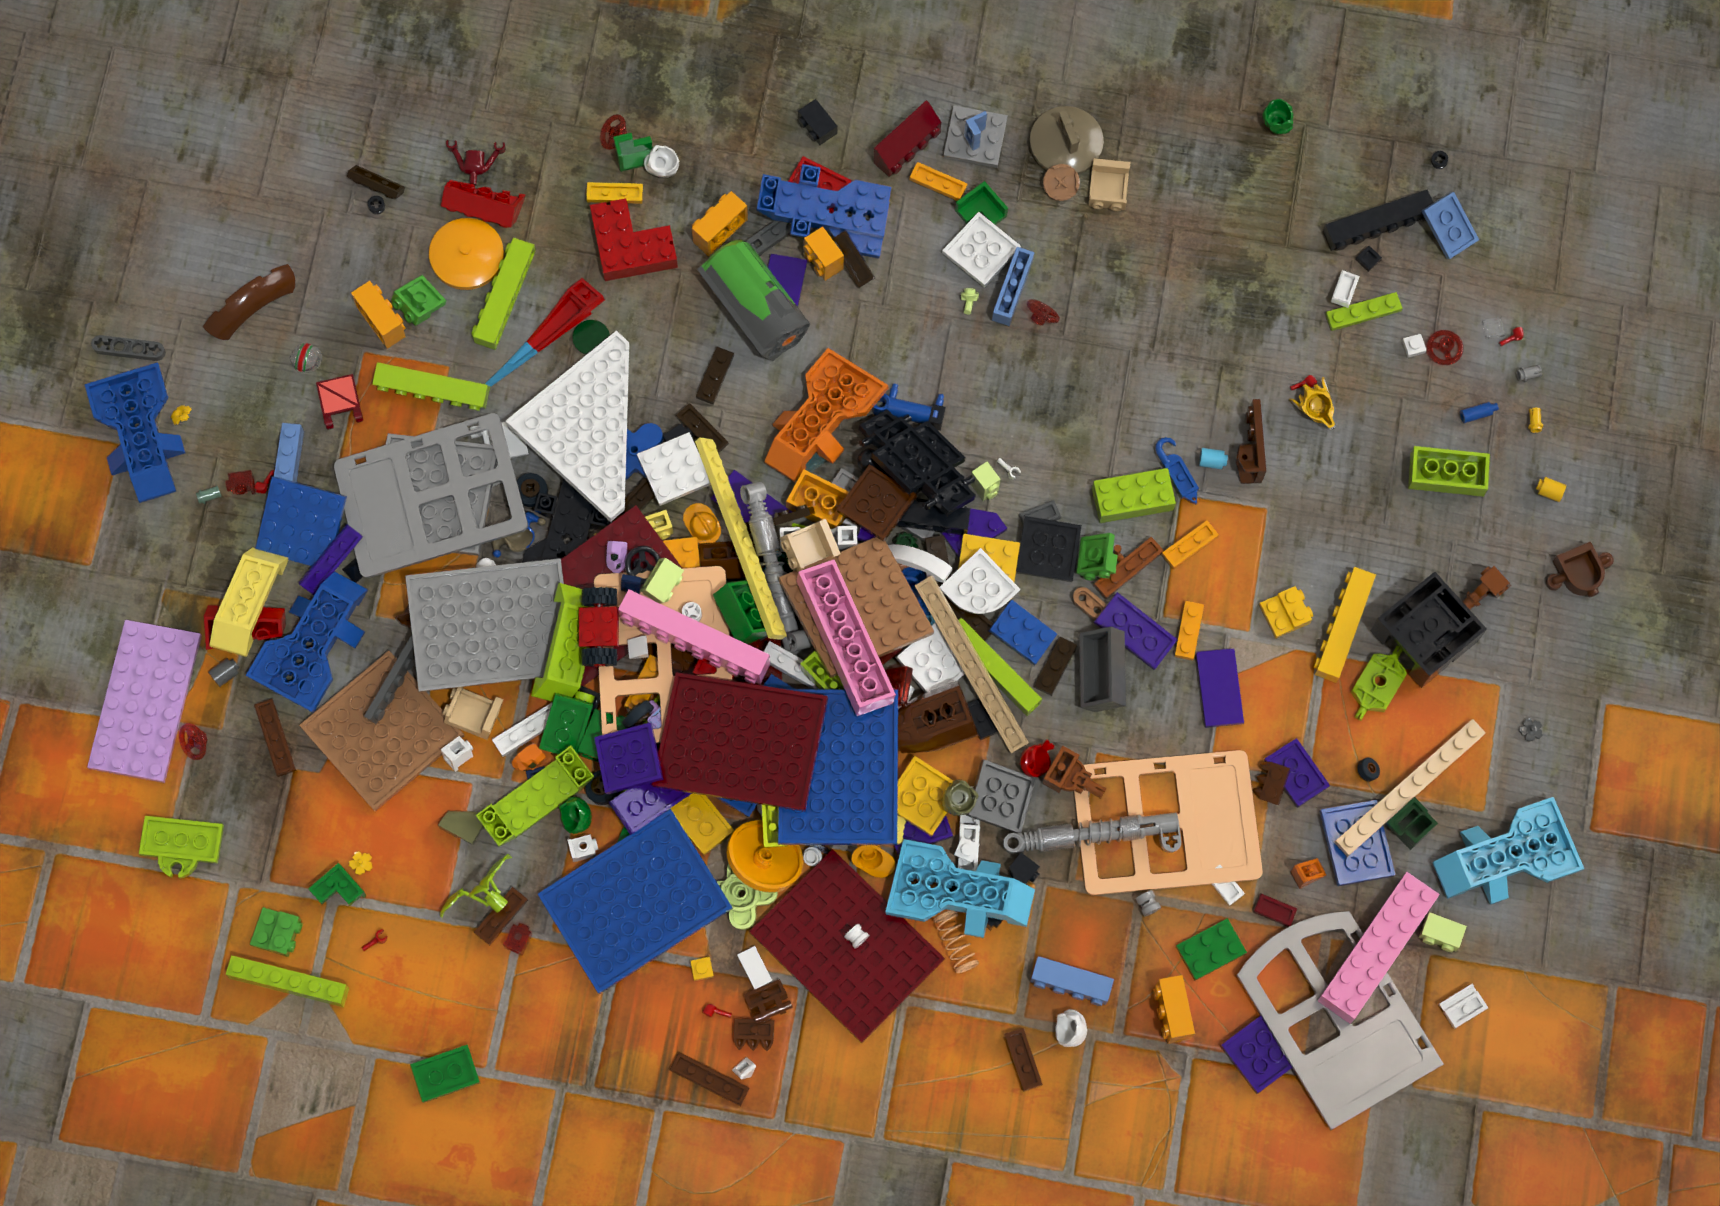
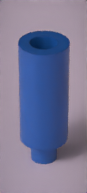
(1478, 412)

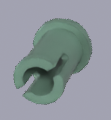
(208, 494)

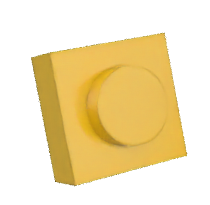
(702, 969)

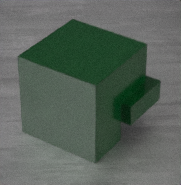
(1412, 823)

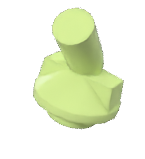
(969, 295)

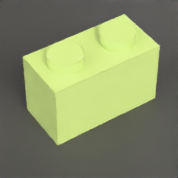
(986, 481)
(662, 581)
(1442, 932)

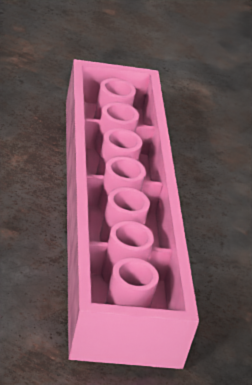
(694, 637)
(845, 637)
(1378, 948)

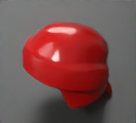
(1035, 759)

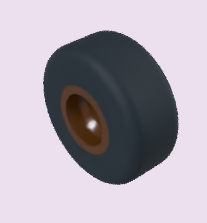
(1365, 773)

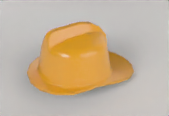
(702, 523)
(873, 860)

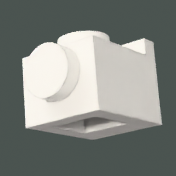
(457, 752)
(580, 854)

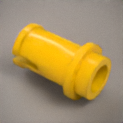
(1535, 420)

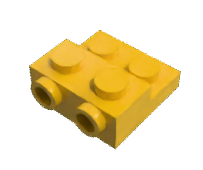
(1286, 612)

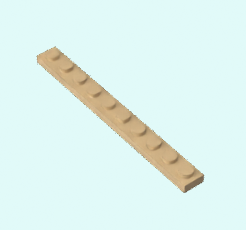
(971, 664)
(1409, 787)

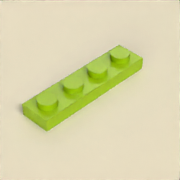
(1364, 311)

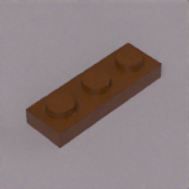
(496, 922)
(1023, 1059)

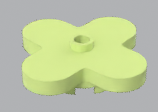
(744, 908)

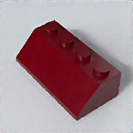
(907, 139)

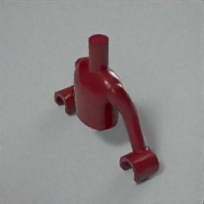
(474, 160)

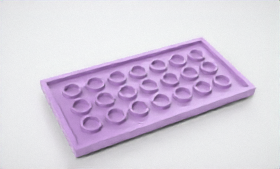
(144, 701)

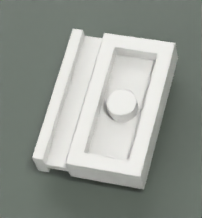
(1463, 1006)

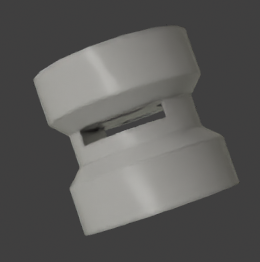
(1148, 903)

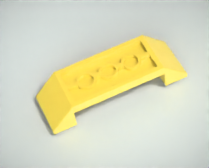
(245, 600)

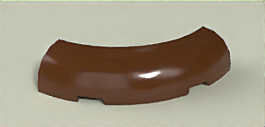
(249, 300)

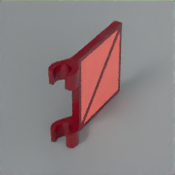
(337, 397)

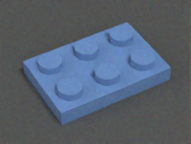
(1450, 225)

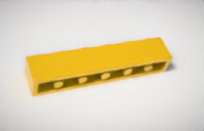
(1345, 624)

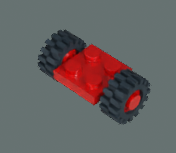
(599, 627)

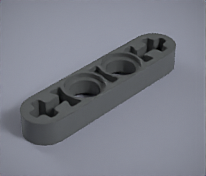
(127, 351)

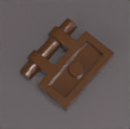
(766, 996)

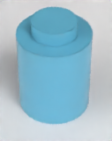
(1213, 458)

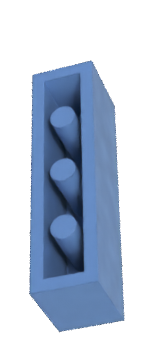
(1013, 286)
(289, 451)
(1071, 980)

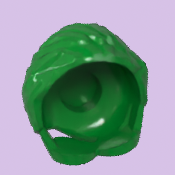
(1278, 116)
(575, 815)

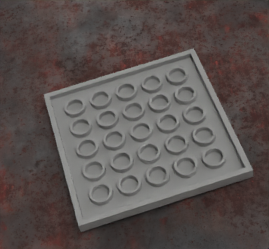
(429, 470)

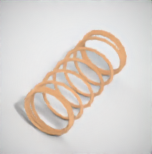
(945, 917)

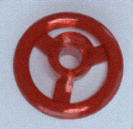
(619, 129)
(1041, 311)
(1449, 340)
(197, 739)

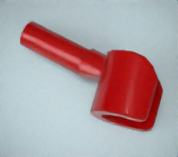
(1517, 335)
(1309, 380)
(262, 487)
(376, 940)
(710, 1009)

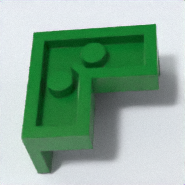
(631, 152)
(981, 200)
(337, 881)

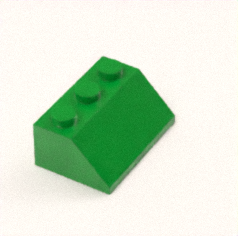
(740, 611)

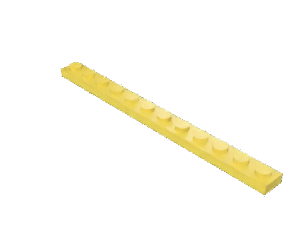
(741, 539)

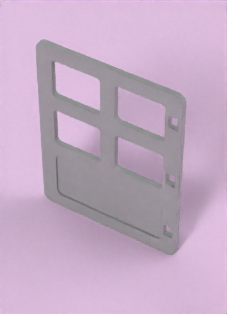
(387, 507)

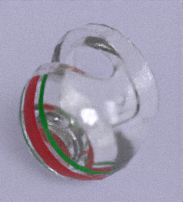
(305, 358)

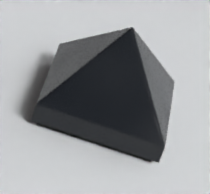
(352, 571)

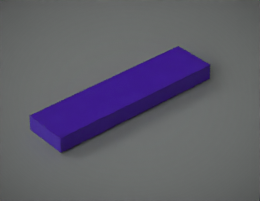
(330, 559)

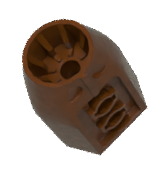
(935, 720)

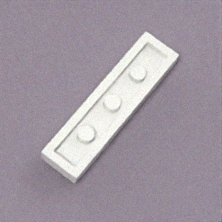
(787, 663)
(522, 732)

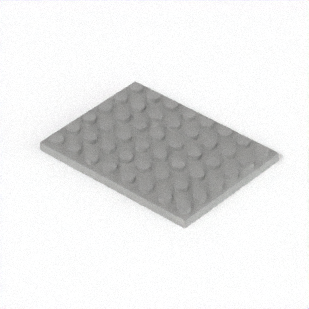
(483, 623)

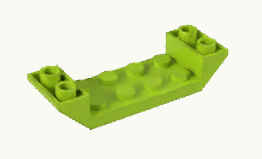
(564, 662)
(536, 797)

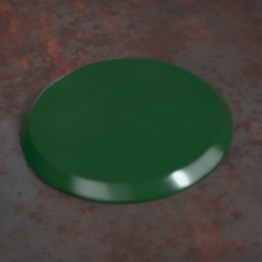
(589, 335)

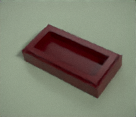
(1275, 910)

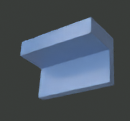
(973, 129)

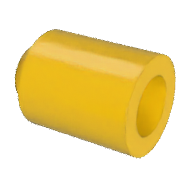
(1551, 489)

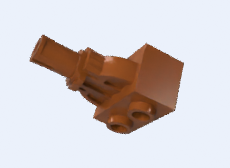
(1492, 581)
(1070, 775)

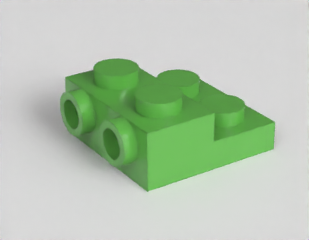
(417, 300)
(1097, 556)
(276, 932)

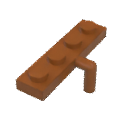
(1128, 566)

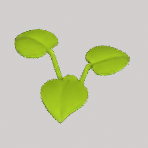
(493, 899)

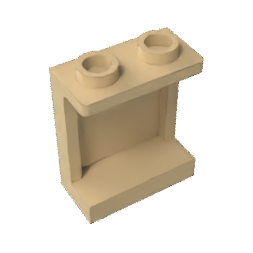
(1109, 184)
(809, 545)
(472, 712)

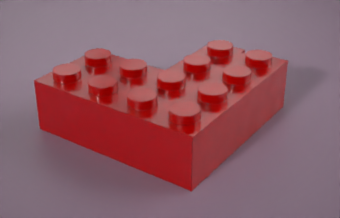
(629, 252)

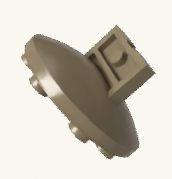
(1066, 137)

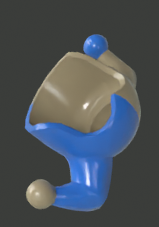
(519, 541)

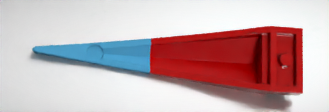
(568, 312)

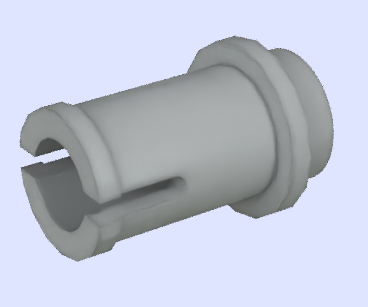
(1528, 373)

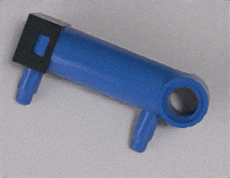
(918, 412)

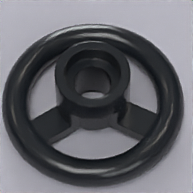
(636, 563)

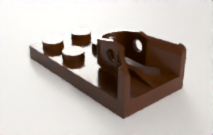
(1252, 456)

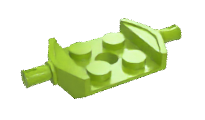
(1376, 697)

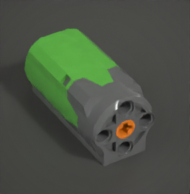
(755, 298)

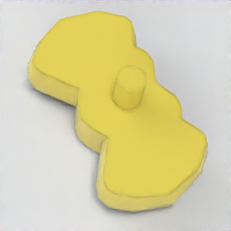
(900, 827)

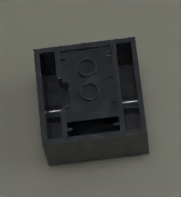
(1425, 617)

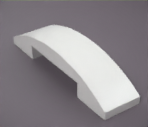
(922, 561)

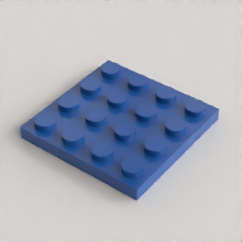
(299, 520)

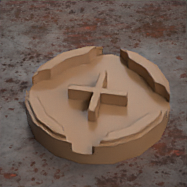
(1061, 182)

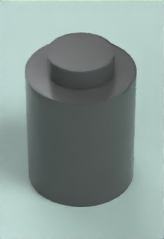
(224, 671)

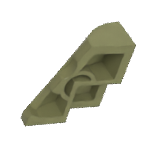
(462, 825)

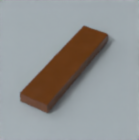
(275, 737)
(709, 1079)

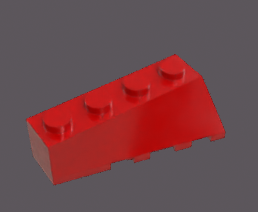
(482, 203)
(269, 624)

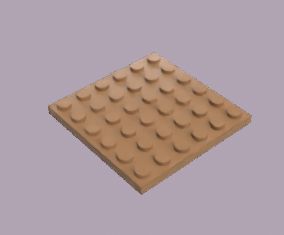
(879, 594)
(386, 754)

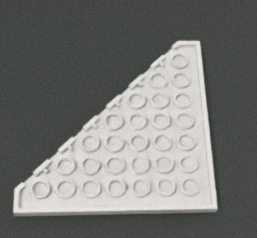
(582, 425)

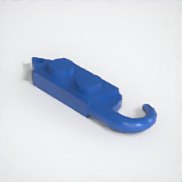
(1178, 472)

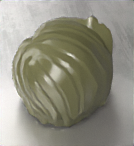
(958, 798)

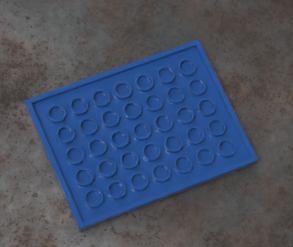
(852, 779)
(635, 901)

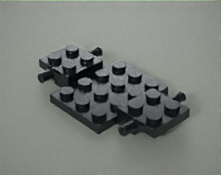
(918, 460)

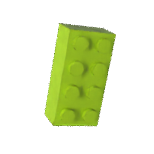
(1449, 471)
(1133, 495)

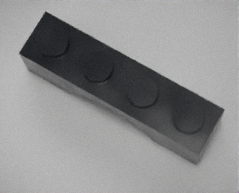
(1023, 870)

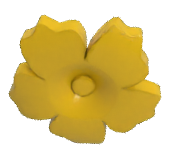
(180, 414)
(361, 863)

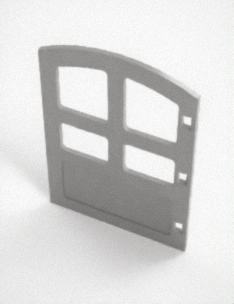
(1365, 1059)

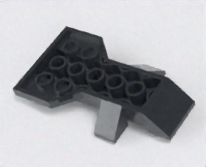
(571, 518)

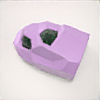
(616, 555)

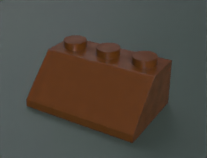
(722, 555)

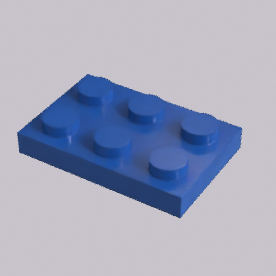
(1022, 632)

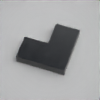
(982, 720)

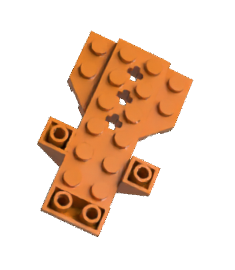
(809, 428)

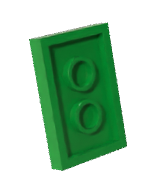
(565, 724)
(1211, 949)
(445, 1073)

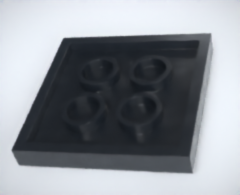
(1048, 549)

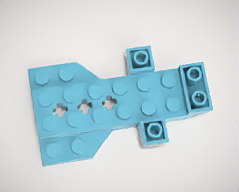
(1491, 861)
(977, 892)

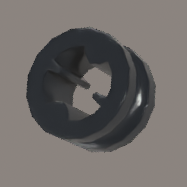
(1439, 165)
(380, 201)

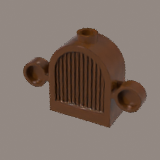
(1580, 570)

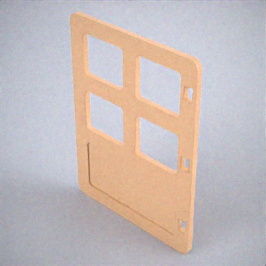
(697, 587)
(1213, 817)

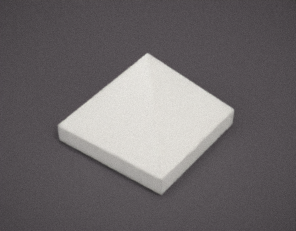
(744, 1069)

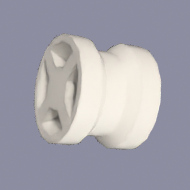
(691, 609)
(856, 936)

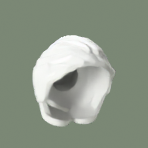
(662, 162)
(1071, 1028)

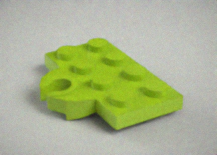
(180, 843)

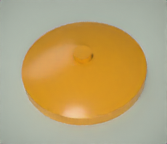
(466, 253)
(759, 866)

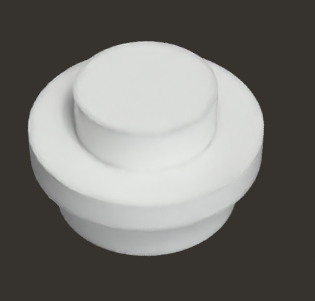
(812, 856)

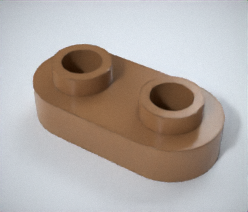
(1090, 603)

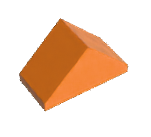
(1308, 872)

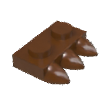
(1272, 782)
(753, 1032)

